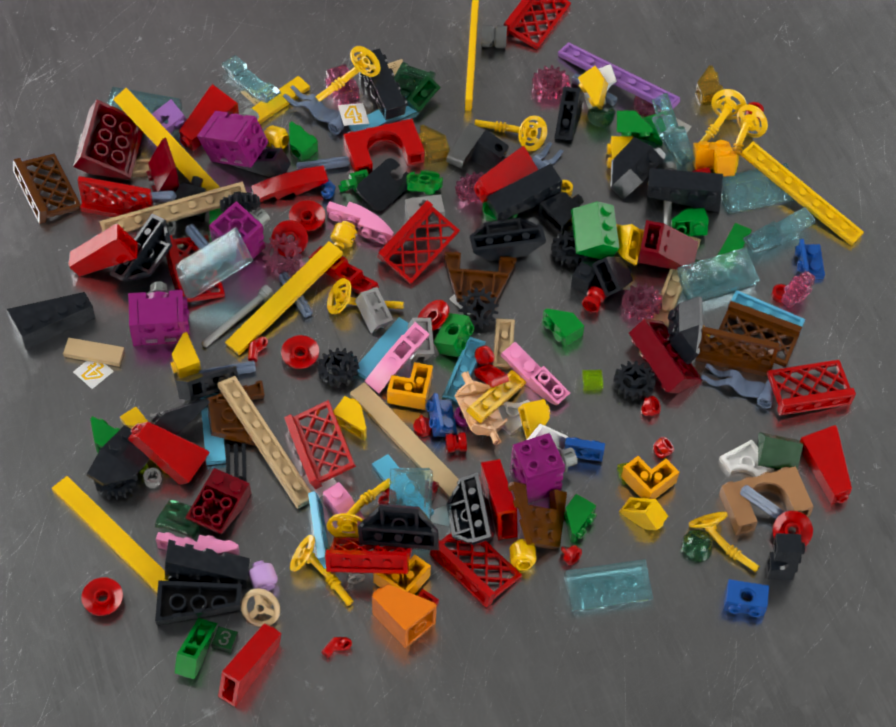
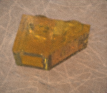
(708, 86)
(434, 144)

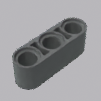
(464, 147)

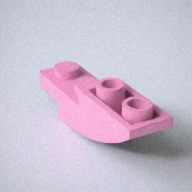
(368, 223)
(396, 357)
(536, 377)
(202, 543)

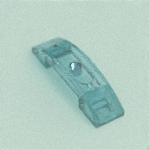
(248, 81)

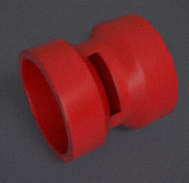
(593, 299)
(456, 442)

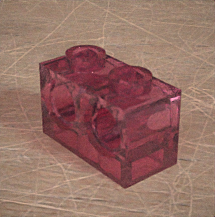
(348, 93)

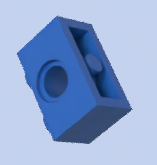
(754, 592)

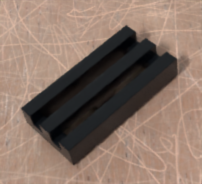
(236, 448)

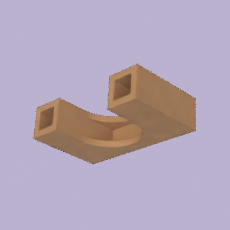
(784, 483)

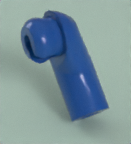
(329, 190)

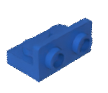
(810, 259)
(441, 416)
(586, 449)

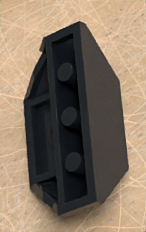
(633, 165)
(507, 238)
(152, 247)
(686, 328)
(117, 459)
(470, 511)
(398, 528)

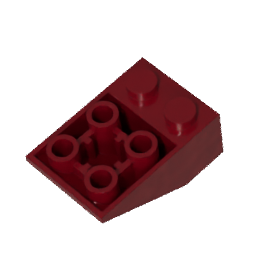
(666, 246)
(219, 501)

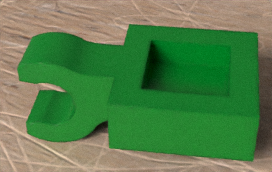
(354, 179)

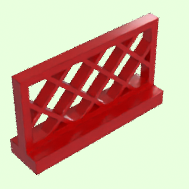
(523, 10)
(107, 203)
(404, 235)
(173, 257)
(831, 398)
(307, 454)
(363, 561)
(465, 574)

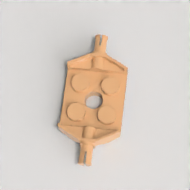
(468, 395)

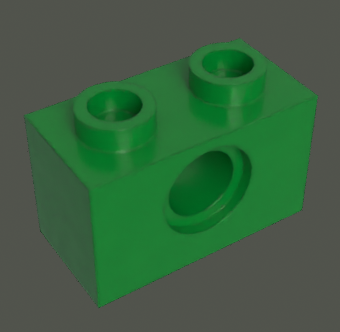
(454, 335)

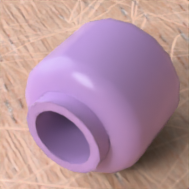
(262, 576)

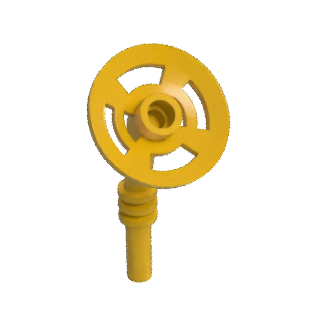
(360, 66)
(726, 109)
(747, 124)
(528, 132)
(345, 298)
(348, 521)
(709, 523)
(308, 556)

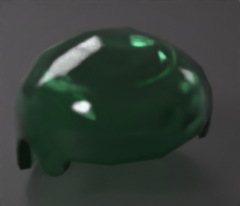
(600, 117)
(697, 545)

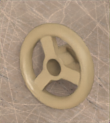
(263, 598)

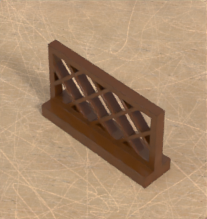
(31, 188)
(762, 323)
(737, 359)

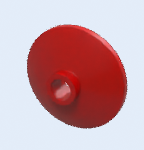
(308, 210)
(292, 228)
(437, 311)
(300, 345)
(798, 521)
(102, 588)

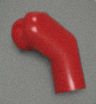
(255, 347)
(336, 644)

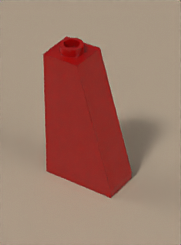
(212, 101)
(505, 173)
(103, 251)
(170, 452)
(827, 462)
(500, 499)
(248, 664)

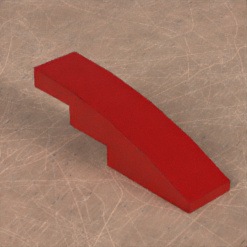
(295, 181)
(343, 269)

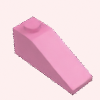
(339, 501)

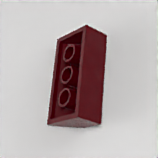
(668, 366)

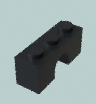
(786, 556)

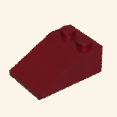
(163, 169)

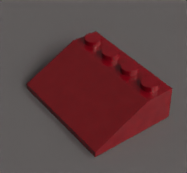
(108, 142)

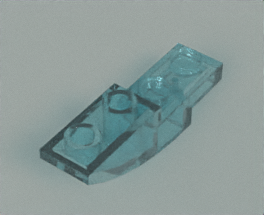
(671, 134)
(779, 233)

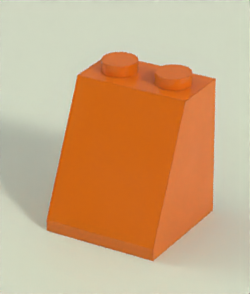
(403, 613)

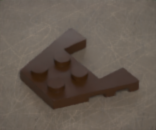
(468, 279)
(224, 420)
(539, 524)

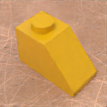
(629, 242)
(185, 358)
(533, 414)
(351, 417)
(644, 513)

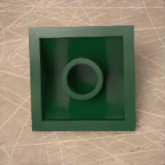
(778, 451)

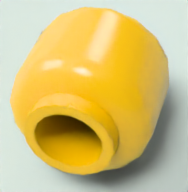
(276, 137)
(344, 235)
(522, 555)

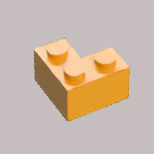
(716, 156)
(411, 391)
(649, 482)
(418, 574)

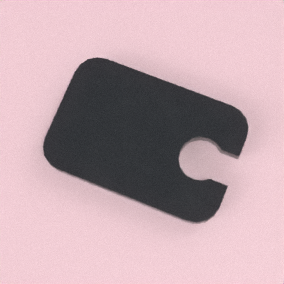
(380, 188)

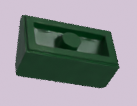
(422, 93)

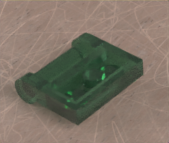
(409, 81)
(177, 512)

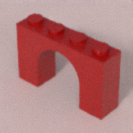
(399, 133)

